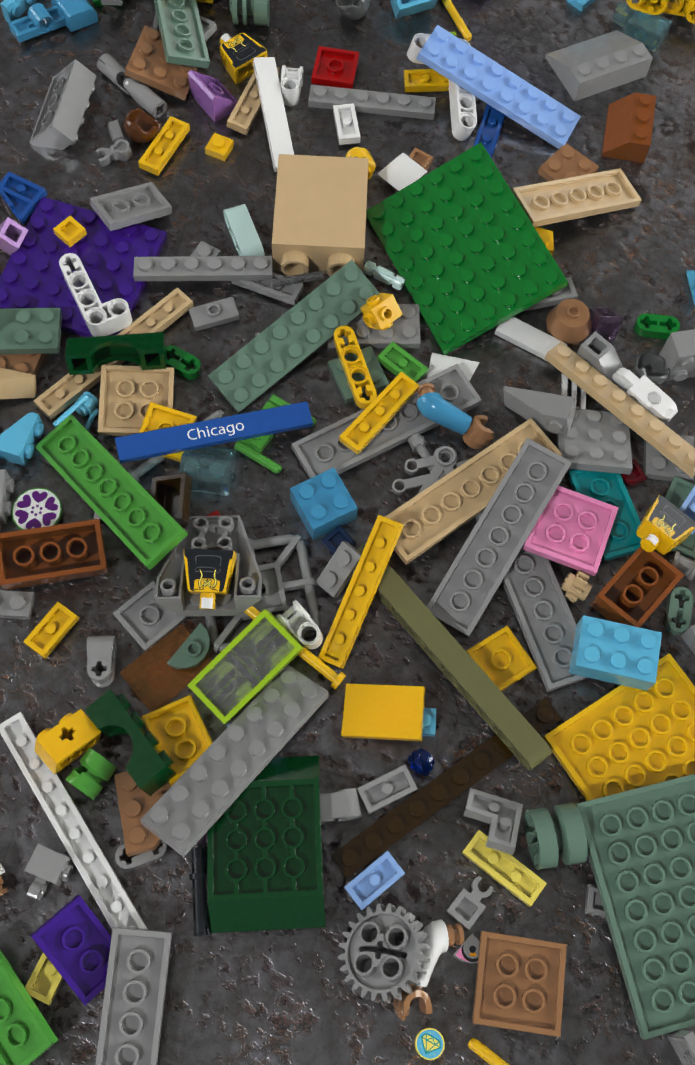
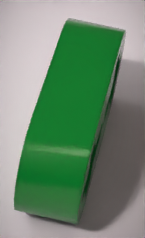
(656, 325)
(182, 360)

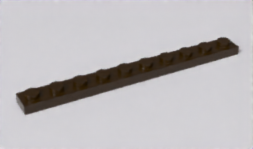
(435, 795)

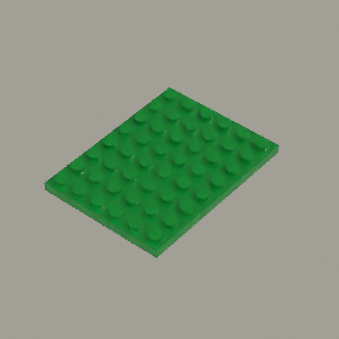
(465, 248)

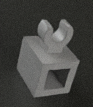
(47, 867)

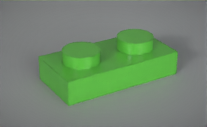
(398, 360)

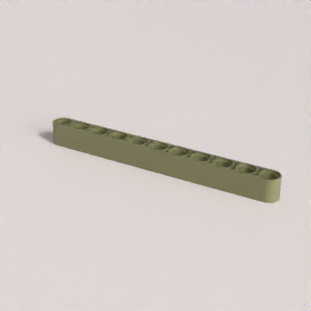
(461, 670)

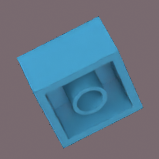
(323, 503)

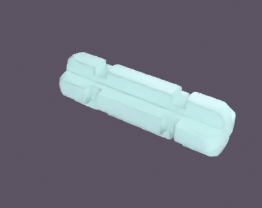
(383, 275)

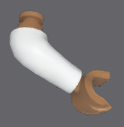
(439, 938)

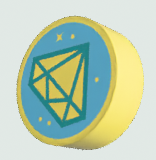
(429, 1043)

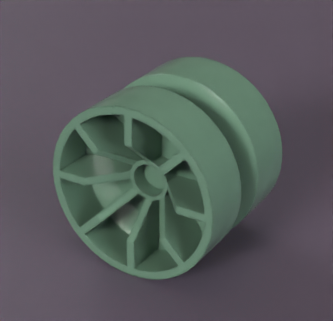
(555, 836)

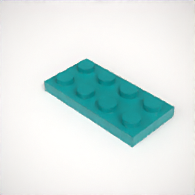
(611, 490)

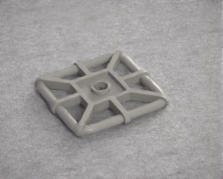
(274, 595)

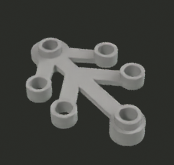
(428, 479)

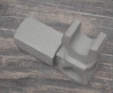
(119, 150)

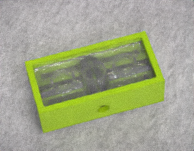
(245, 666)

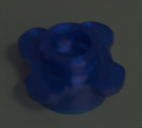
(421, 761)

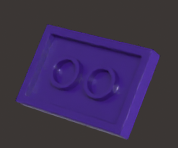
(76, 948)

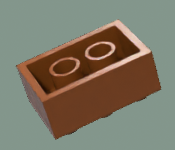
(637, 588)

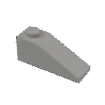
(548, 410)

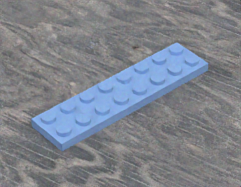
(498, 87)

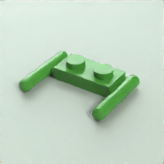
(254, 446)

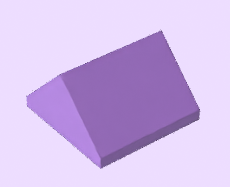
(211, 95)

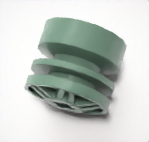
(257, 8)

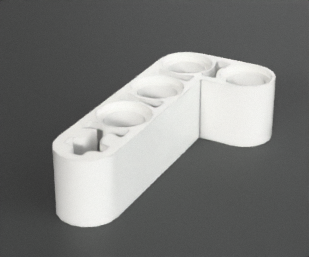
(103, 313)

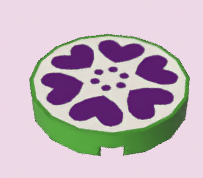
(37, 509)

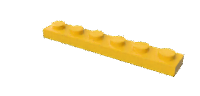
(360, 591)

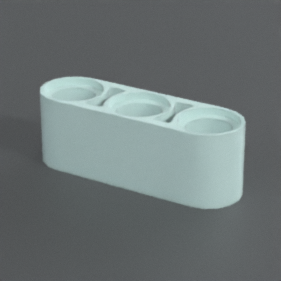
(243, 231)

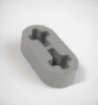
(139, 860)

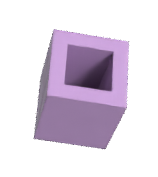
(11, 235)

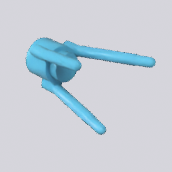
(85, 405)

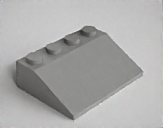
(600, 64)

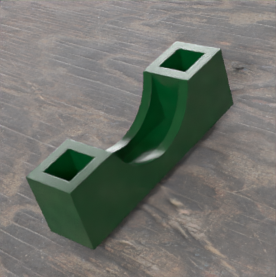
(88, 353)
(147, 764)

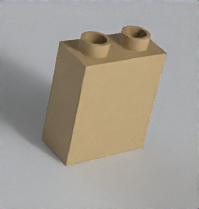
(319, 213)

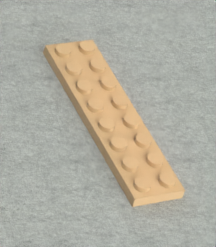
(460, 493)

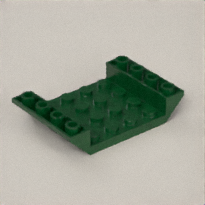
(269, 853)

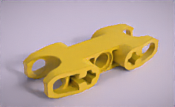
(682, 8)

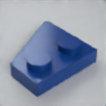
(21, 195)

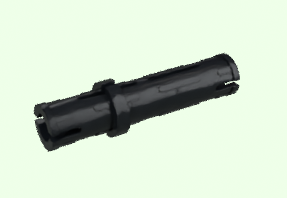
(200, 891)

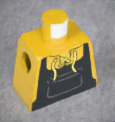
(238, 55)
(664, 527)
(209, 574)

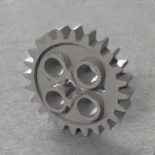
(378, 981)

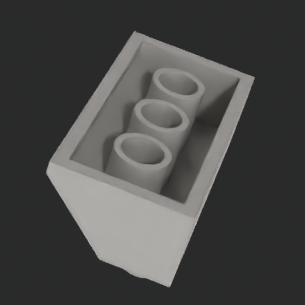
(64, 107)

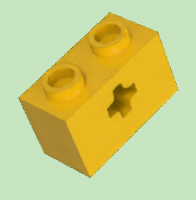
(60, 753)

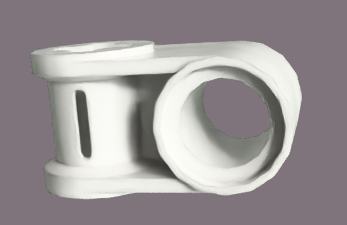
(291, 84)
(298, 622)

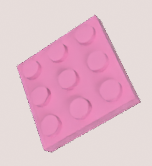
(572, 530)

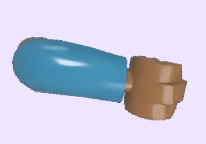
(444, 413)

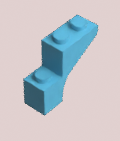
(19, 440)

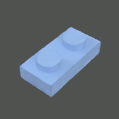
(374, 880)

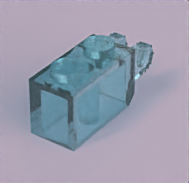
(643, 27)

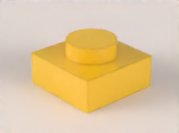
(219, 147)
(70, 231)

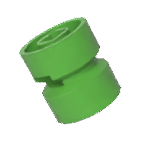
(91, 773)

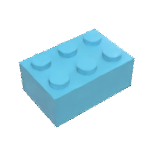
(615, 653)

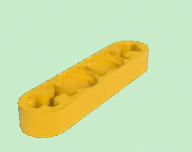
(353, 367)

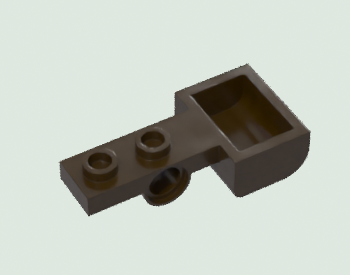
(173, 494)

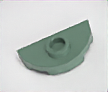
(192, 651)

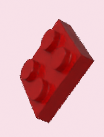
(335, 67)

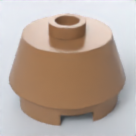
(569, 321)

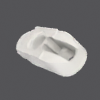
(646, 394)

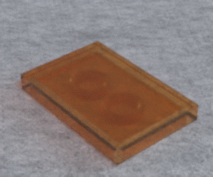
(152, 677)

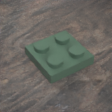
(375, 370)

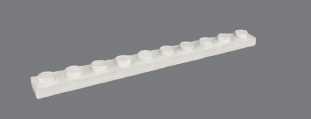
(70, 827)

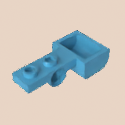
(69, 13)

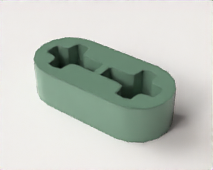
(684, 611)

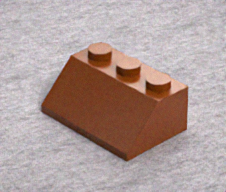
(629, 127)

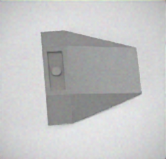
(211, 534)

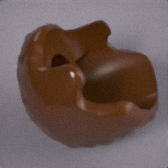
(141, 126)

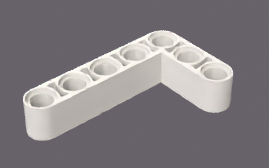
(461, 101)

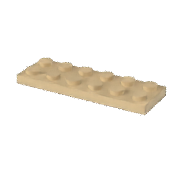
(576, 197)

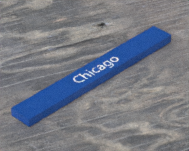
(213, 432)

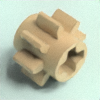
(576, 586)

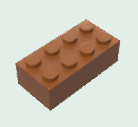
(52, 554)

